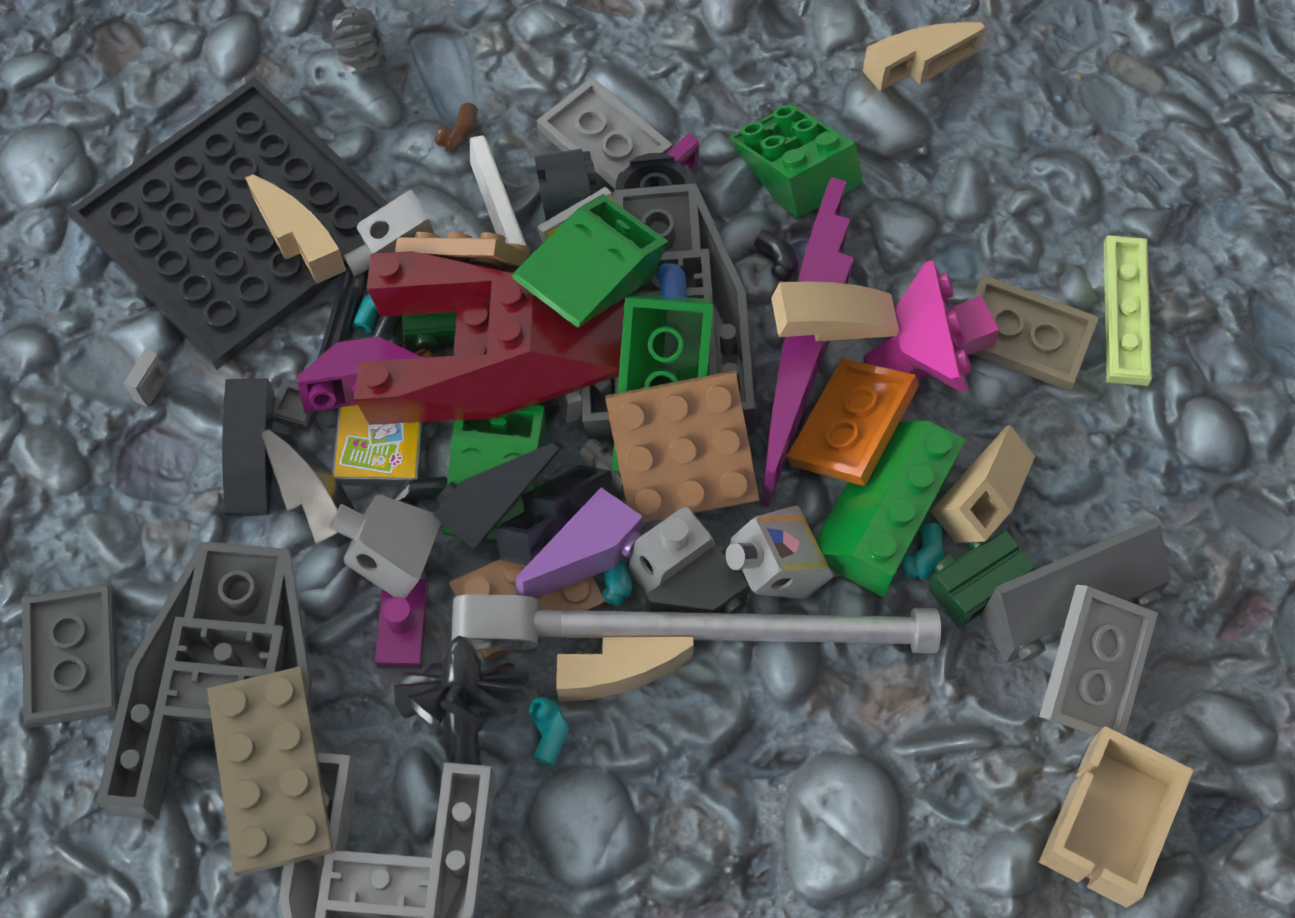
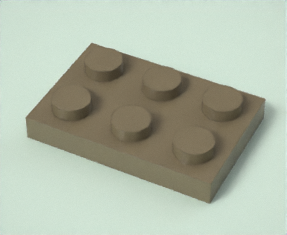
(1035, 333)

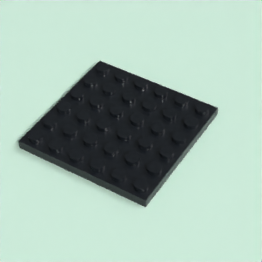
(195, 236)

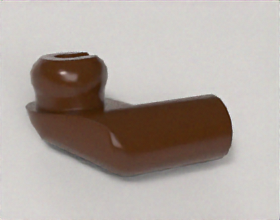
(461, 131)

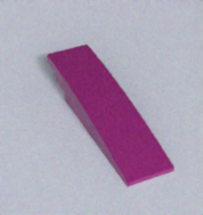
(802, 354)

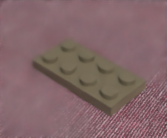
(269, 771)

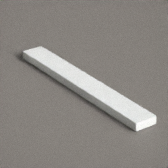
(507, 225)

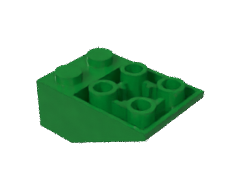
(797, 157)
(592, 261)
(491, 442)

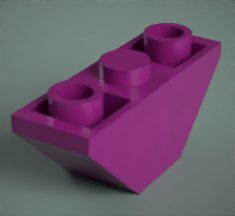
(333, 376)

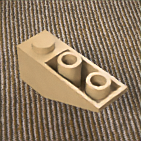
(986, 490)

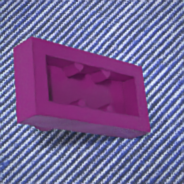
(402, 629)

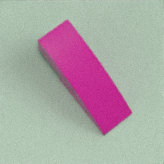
(978, 334)

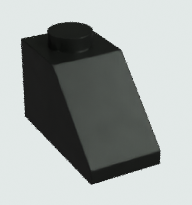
(701, 587)

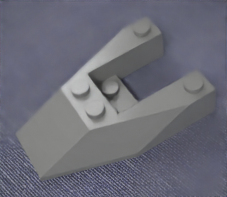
(396, 885)

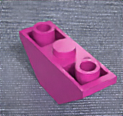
(931, 329)

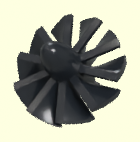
(459, 695)

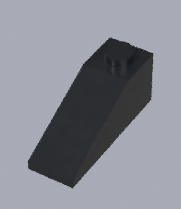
(483, 500)

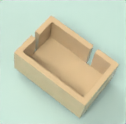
(1116, 817)

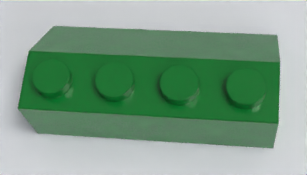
(663, 342)
(879, 521)

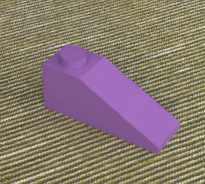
(584, 547)

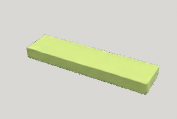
(1127, 311)

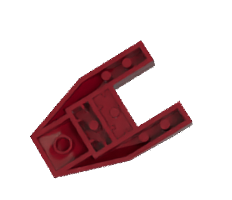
(506, 344)

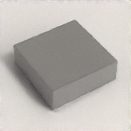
(146, 378)

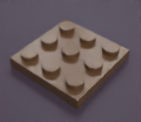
(683, 446)

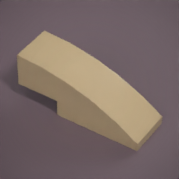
(921, 52)
(297, 229)
(833, 311)
(622, 666)

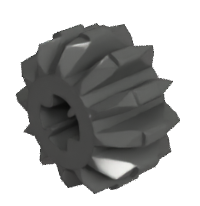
(358, 41)

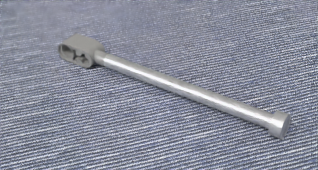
(517, 622)

